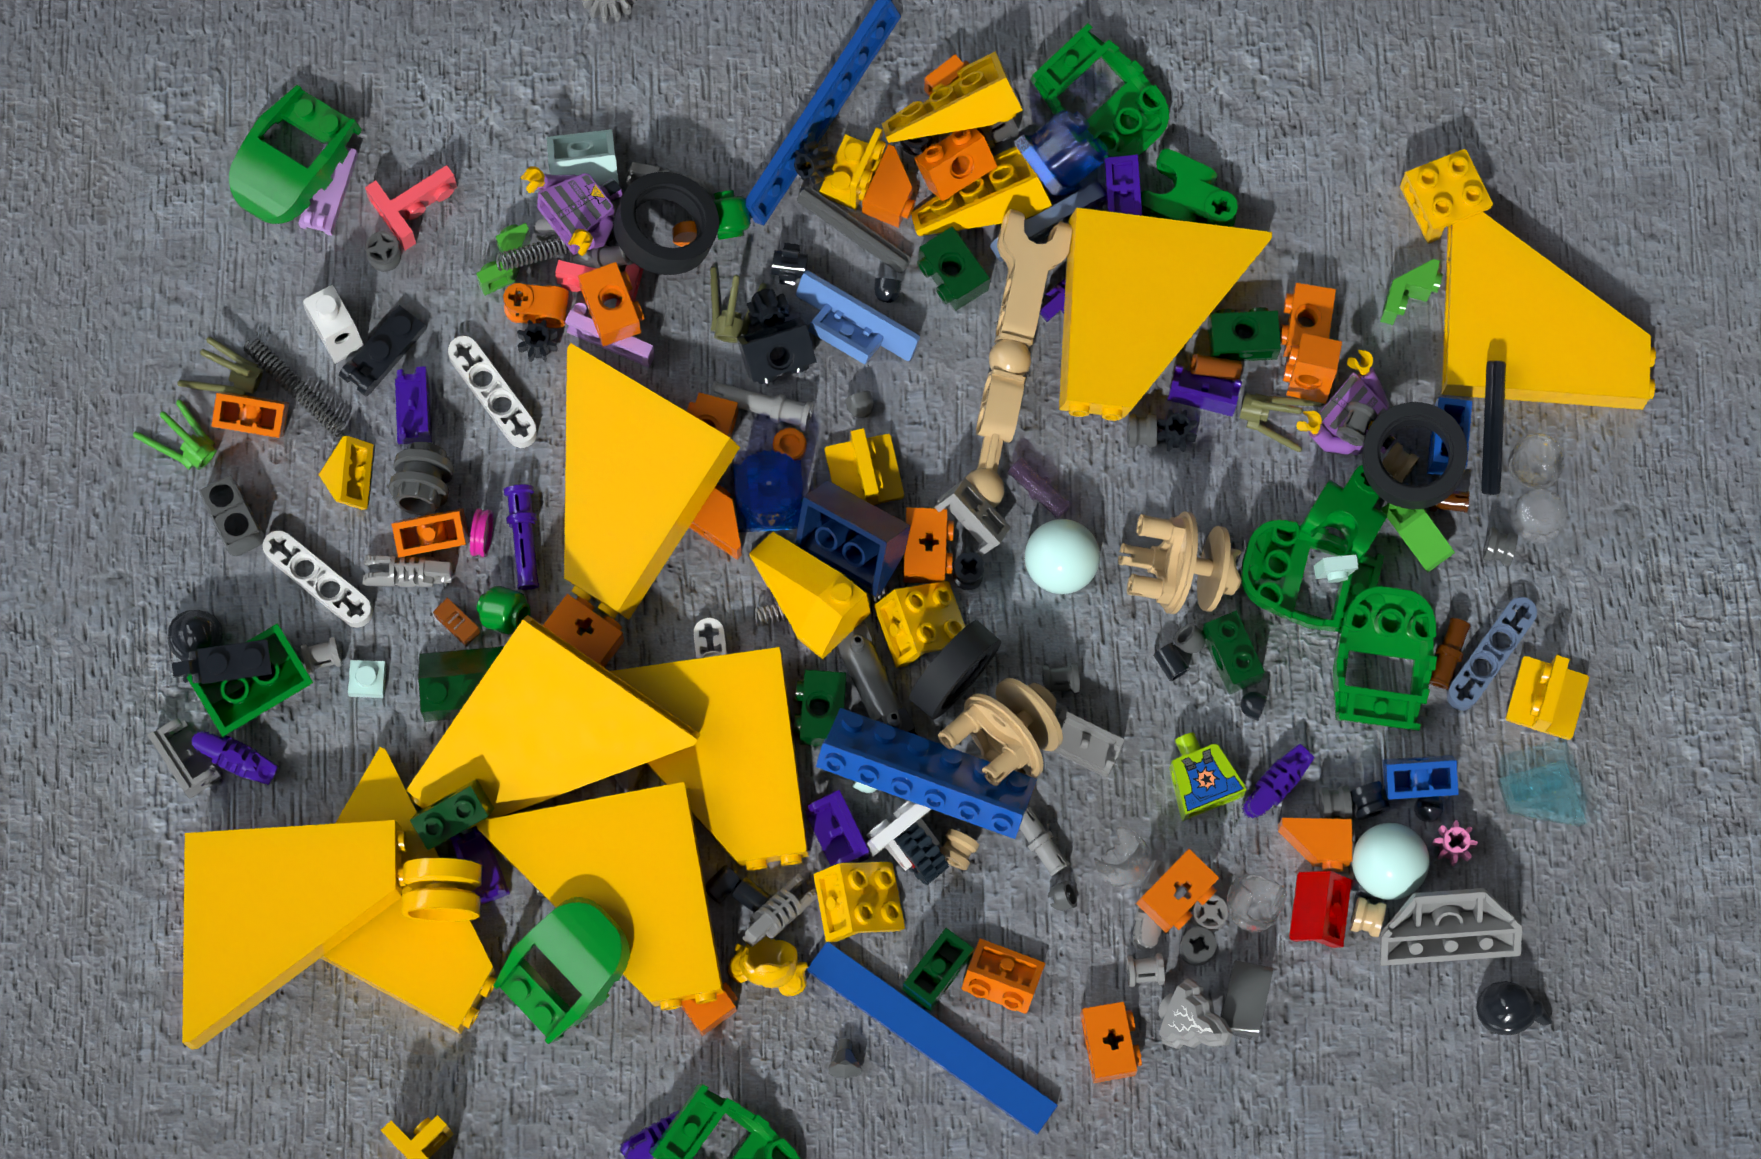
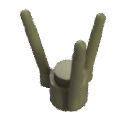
(729, 324)
(243, 373)
(1257, 409)

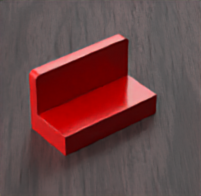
(1320, 908)

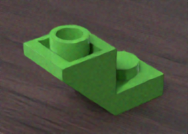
(490, 277)
(1413, 284)
(1419, 535)

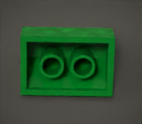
(242, 700)

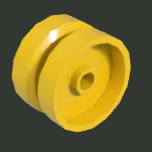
(441, 889)

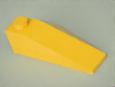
(972, 101)
(987, 199)
(811, 594)

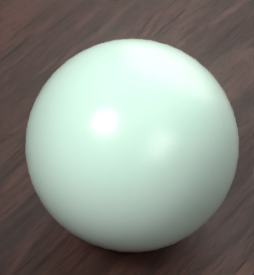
(1062, 556)
(1390, 861)

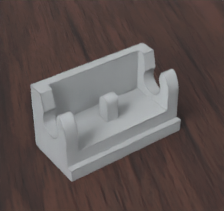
(975, 515)
(1088, 744)
(189, 767)

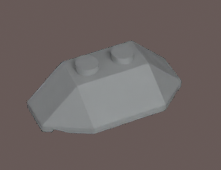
(1450, 928)

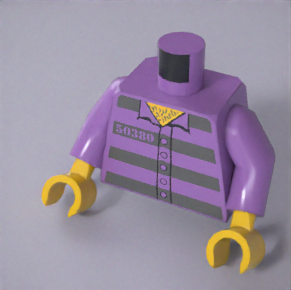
(575, 207)
(1359, 388)

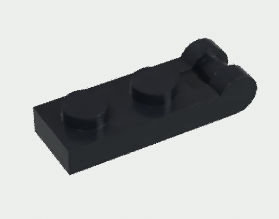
(383, 350)

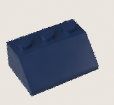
(851, 536)

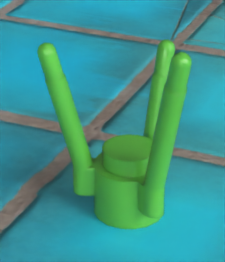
(197, 450)

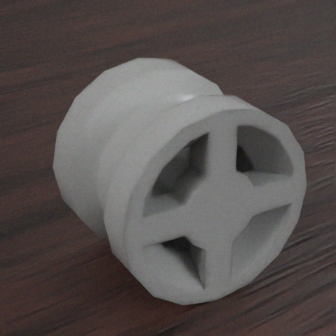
(1214, 909)

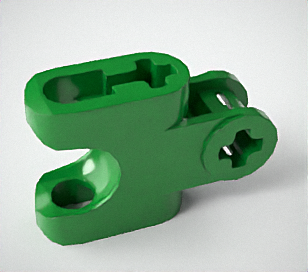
(1194, 193)
(1349, 511)

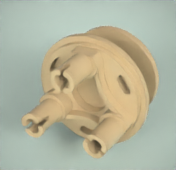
(1177, 562)
(1008, 728)

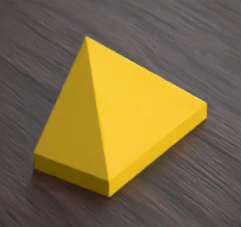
(349, 472)

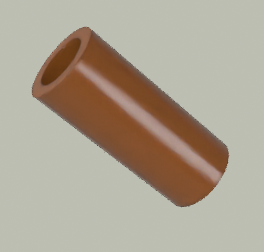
(1215, 367)

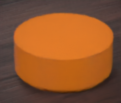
(684, 233)
(791, 443)

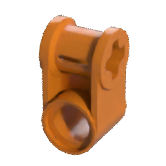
(537, 304)

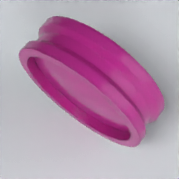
(481, 533)

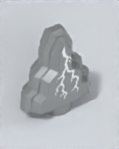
(1191, 1019)

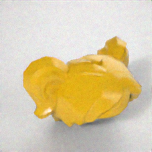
(769, 965)

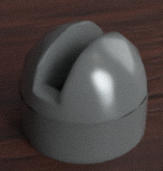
(860, 404)
(1190, 639)
(1063, 896)

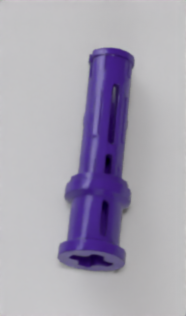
(521, 521)

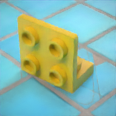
(853, 169)
(1444, 193)
(918, 620)
(858, 899)

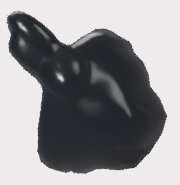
(193, 631)
(1509, 1009)

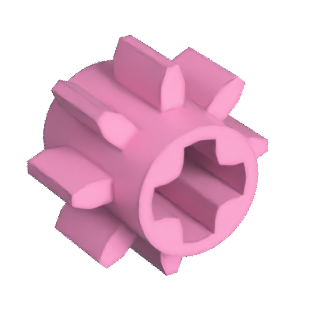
(1458, 851)

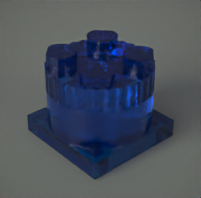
(1062, 152)
(768, 492)

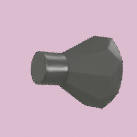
(629, 779)
(844, 1063)

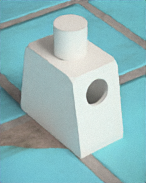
(331, 320)

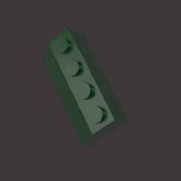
(450, 678)

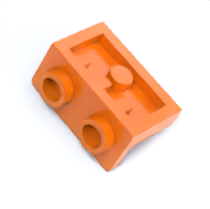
(1002, 976)

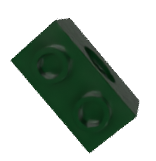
(950, 250)
(1261, 323)
(1233, 652)
(818, 687)
(452, 814)
(938, 969)

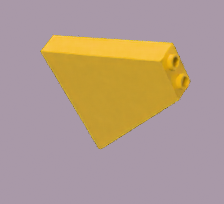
(1137, 298)
(1538, 320)
(630, 481)
(546, 727)
(745, 759)
(641, 866)
(272, 906)
(418, 962)

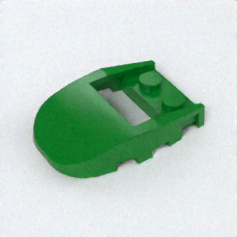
(1127, 120)
(275, 184)
(1276, 566)
(1390, 625)
(584, 948)
(702, 1115)

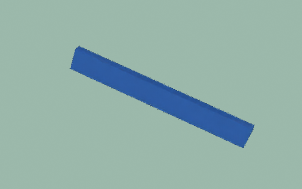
(822, 108)
(932, 1038)

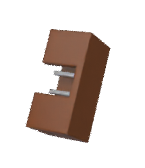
(456, 622)

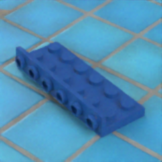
(924, 773)

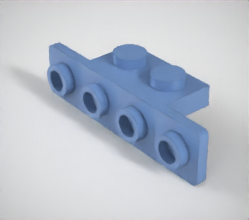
(853, 324)

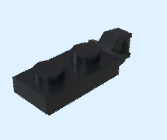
(226, 663)

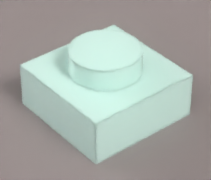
(1336, 568)
(367, 678)

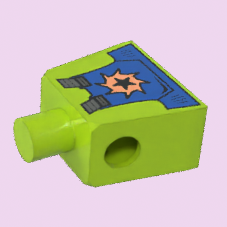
(1203, 778)

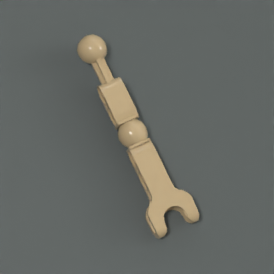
(1015, 330)

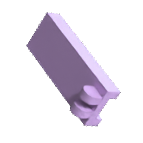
(327, 204)
(630, 348)

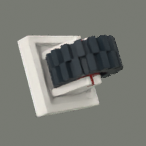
(909, 842)

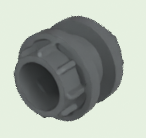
(421, 478)

